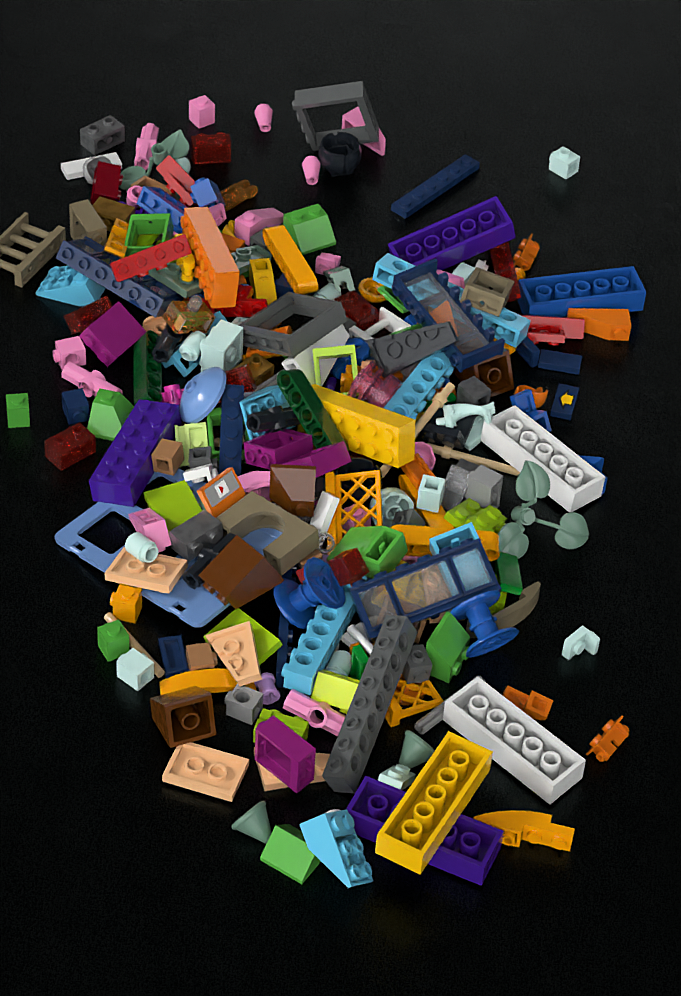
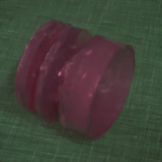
(372, 387)

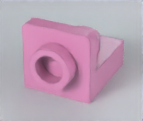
(326, 262)

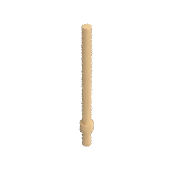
(437, 402)
(448, 452)

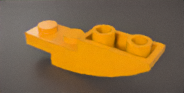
(529, 826)

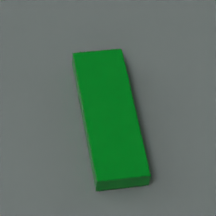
(508, 573)

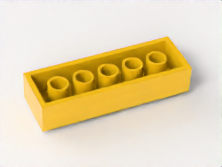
(369, 428)
(433, 802)

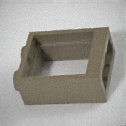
(89, 222)
(478, 290)

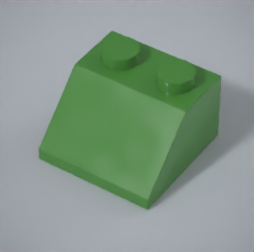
(309, 228)
(447, 648)

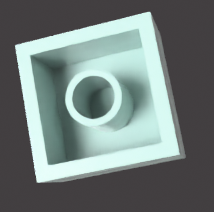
(222, 346)

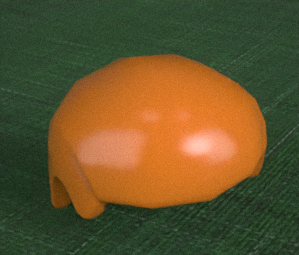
(538, 394)

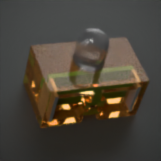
(189, 315)

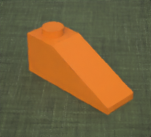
(604, 323)

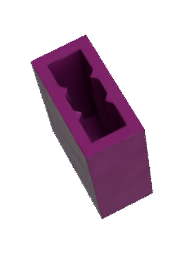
(112, 334)

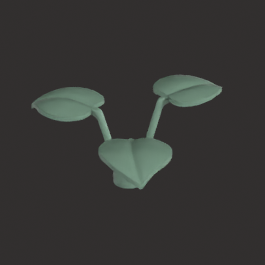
(173, 145)
(533, 484)

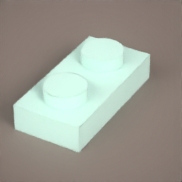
(397, 776)

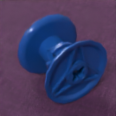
(319, 586)
(483, 623)

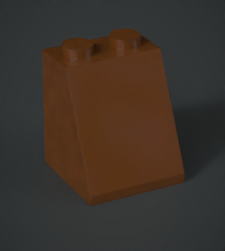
(494, 372)
(239, 574)
(184, 715)

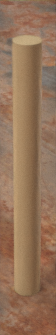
(133, 643)

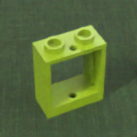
(334, 352)

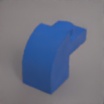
(525, 402)

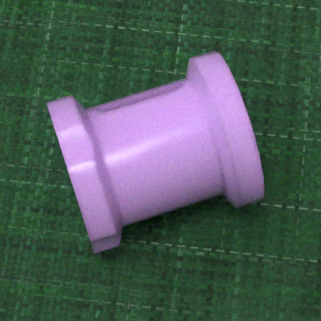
(268, 688)

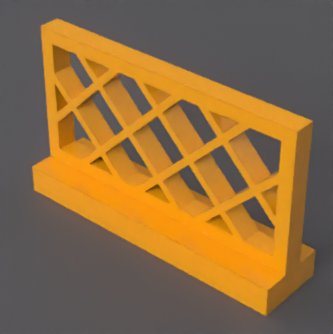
(334, 487)
(396, 712)

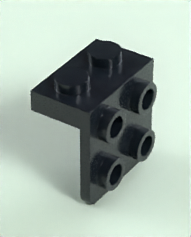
(447, 436)

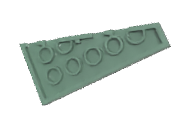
(171, 275)

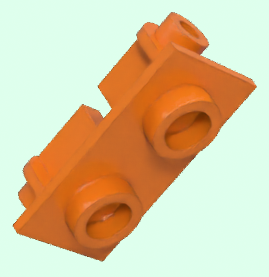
(525, 256)
(602, 744)

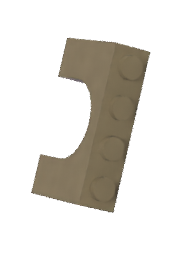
(256, 512)

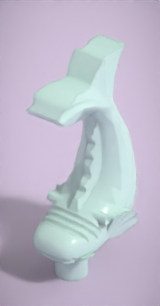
(455, 412)

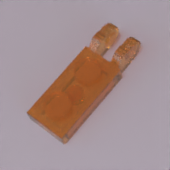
(238, 193)

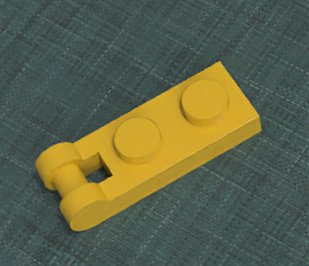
(186, 264)

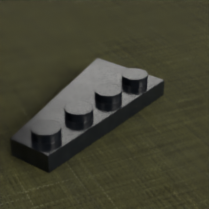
(409, 347)

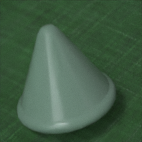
(414, 750)
(255, 823)

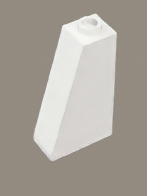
(305, 362)

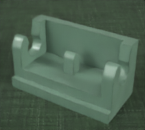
(341, 277)

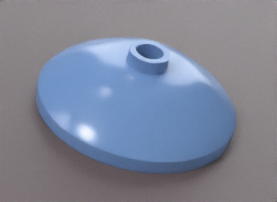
(202, 394)

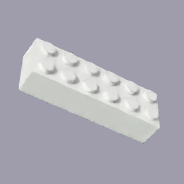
(520, 438)
(515, 738)

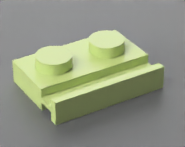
(191, 436)

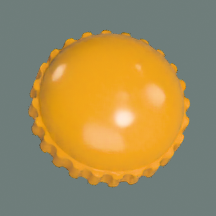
(368, 289)

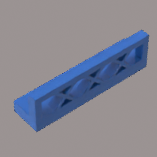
(158, 201)

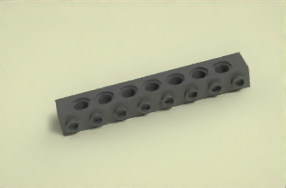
(370, 704)

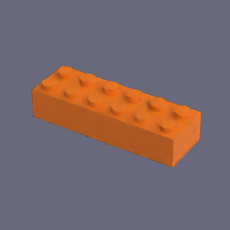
(213, 261)

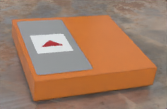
(221, 492)

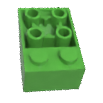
(378, 545)

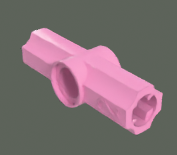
(144, 144)
(87, 380)
(305, 708)

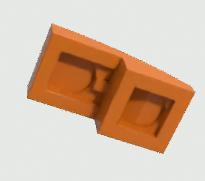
(533, 705)

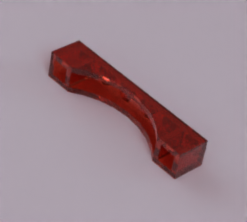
(504, 267)

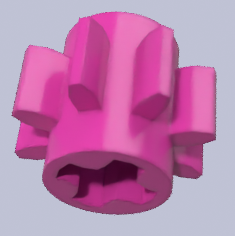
(172, 394)

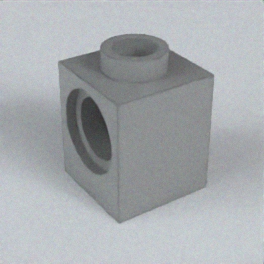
(244, 704)

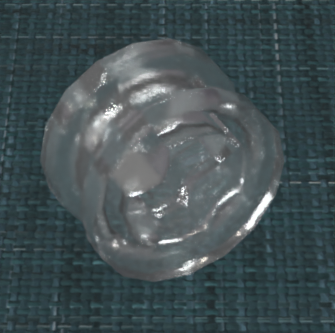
(330, 547)

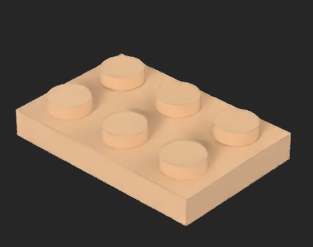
(157, 575)
(206, 770)

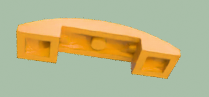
(117, 238)
(211, 680)

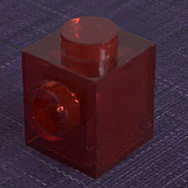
(348, 567)

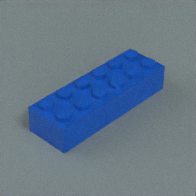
(591, 289)

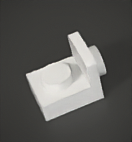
(199, 473)

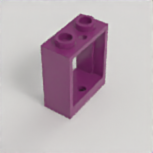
(276, 447)
(324, 458)
(284, 753)

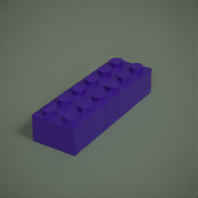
(457, 236)
(128, 461)
(465, 851)

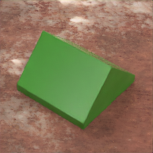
(289, 853)

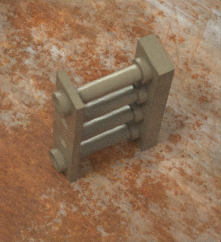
(41, 252)

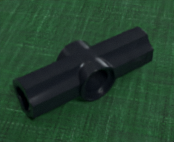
(165, 344)
(272, 420)
(204, 558)

